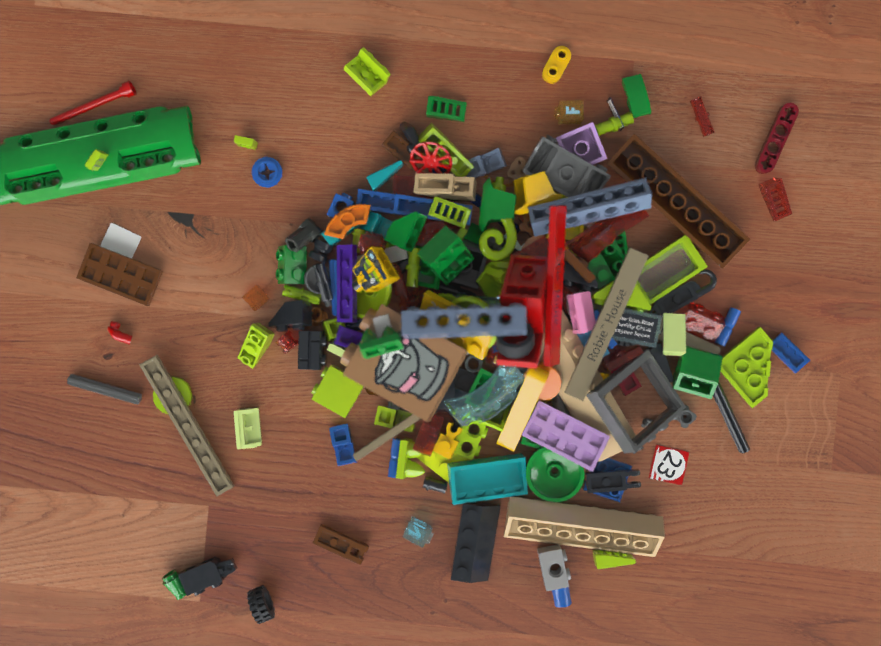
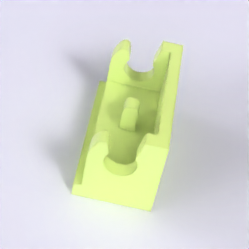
(674, 334)
(247, 428)

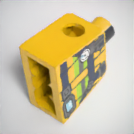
(374, 271)

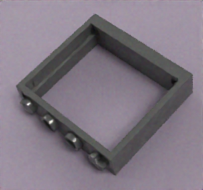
(661, 385)

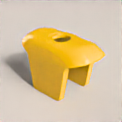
(533, 191)

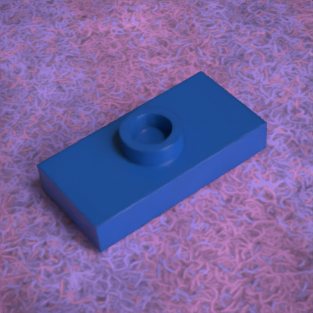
(789, 353)

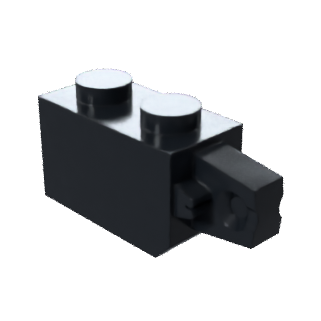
(206, 574)

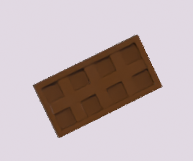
(119, 274)

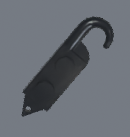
(683, 295)

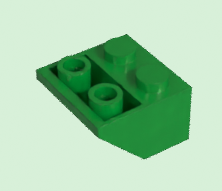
(446, 255)
(606, 264)
(697, 372)

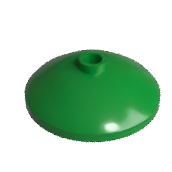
(551, 485)

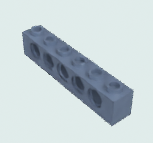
(594, 205)
(413, 315)

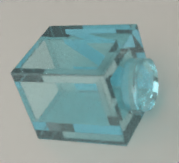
(418, 532)

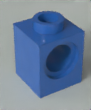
(343, 198)

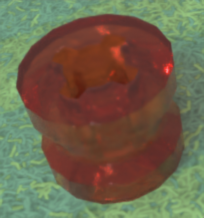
(287, 342)

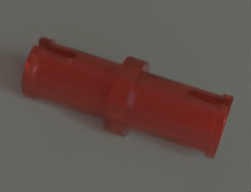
(702, 116)

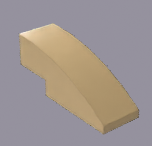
(445, 186)

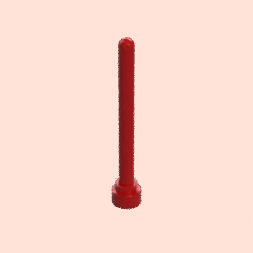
(126, 90)

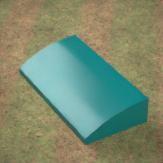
(487, 478)

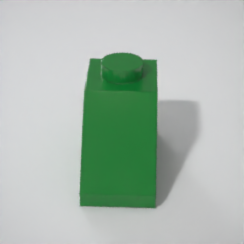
(406, 231)

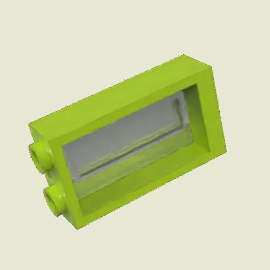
(669, 268)

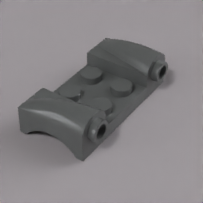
(564, 170)

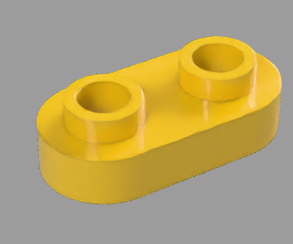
(557, 64)

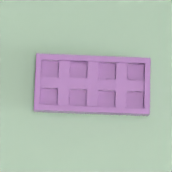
(565, 436)

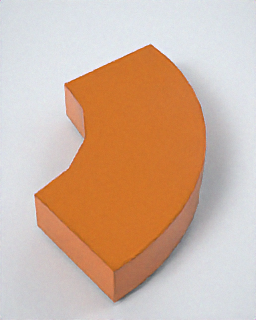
(346, 219)

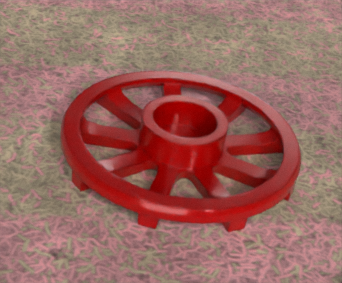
(430, 159)

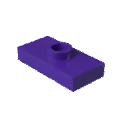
(346, 336)

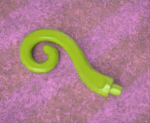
(492, 232)

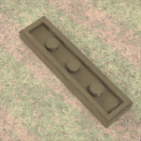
(385, 437)

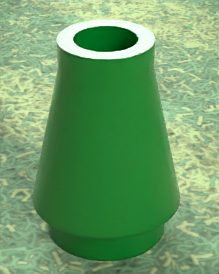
(173, 584)

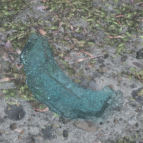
(487, 399)

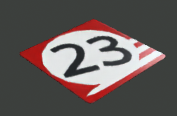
(669, 465)

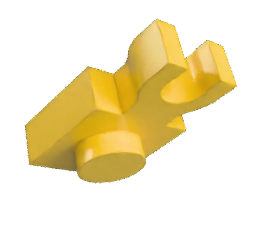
(446, 442)

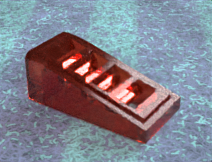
(782, 196)

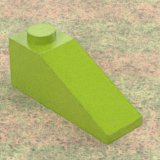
(461, 165)

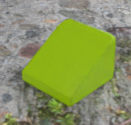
(331, 327)

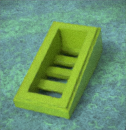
(462, 224)
(609, 559)

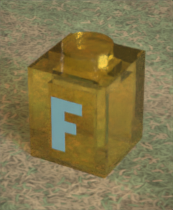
(570, 112)

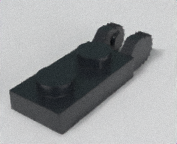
(610, 480)

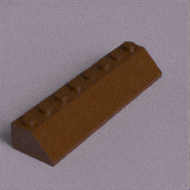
(680, 201)

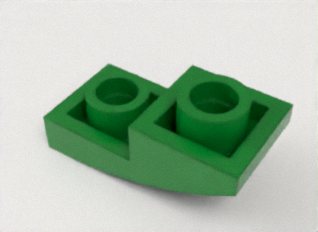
(636, 95)

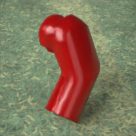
(116, 334)

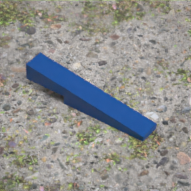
(403, 204)

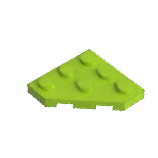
(749, 366)

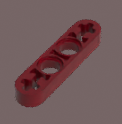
(774, 137)

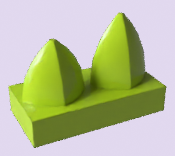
(405, 466)

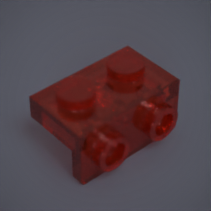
(594, 242)
(704, 322)

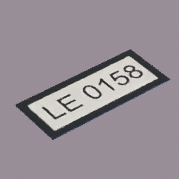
(614, 111)

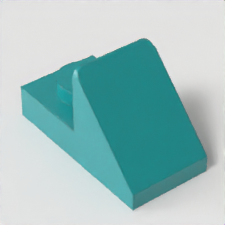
(377, 224)

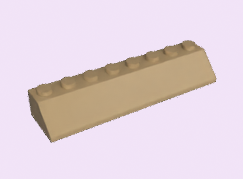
(584, 411)
(584, 526)

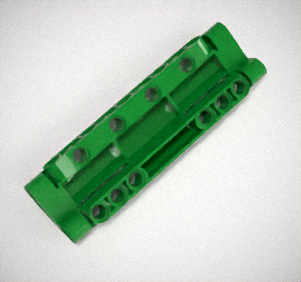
(72, 145)

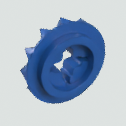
(260, 167)

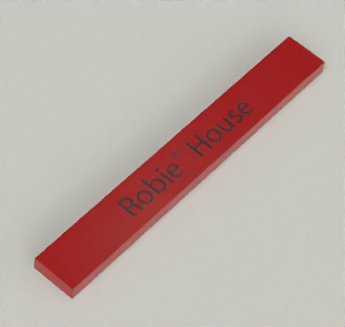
(554, 290)

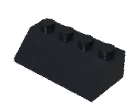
(475, 542)

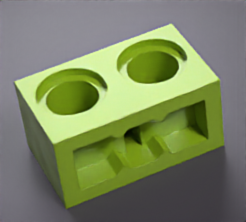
(473, 438)

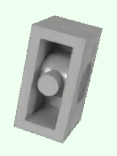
(558, 578)

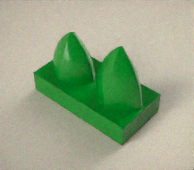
(373, 346)

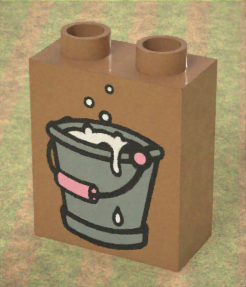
(408, 377)

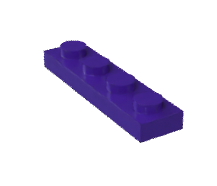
(345, 277)

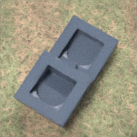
(487, 163)

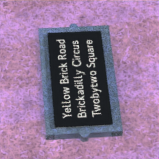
(638, 328)

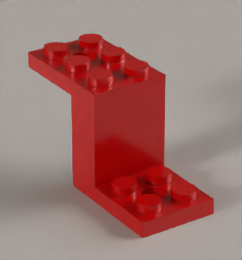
(528, 291)

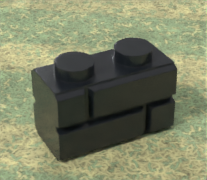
(311, 350)

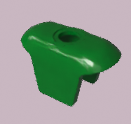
(495, 205)

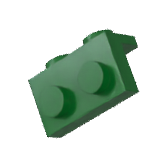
(291, 265)

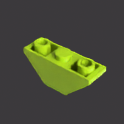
(636, 301)
(255, 344)

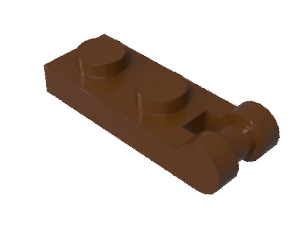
(340, 544)

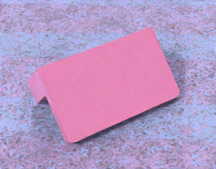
(581, 312)

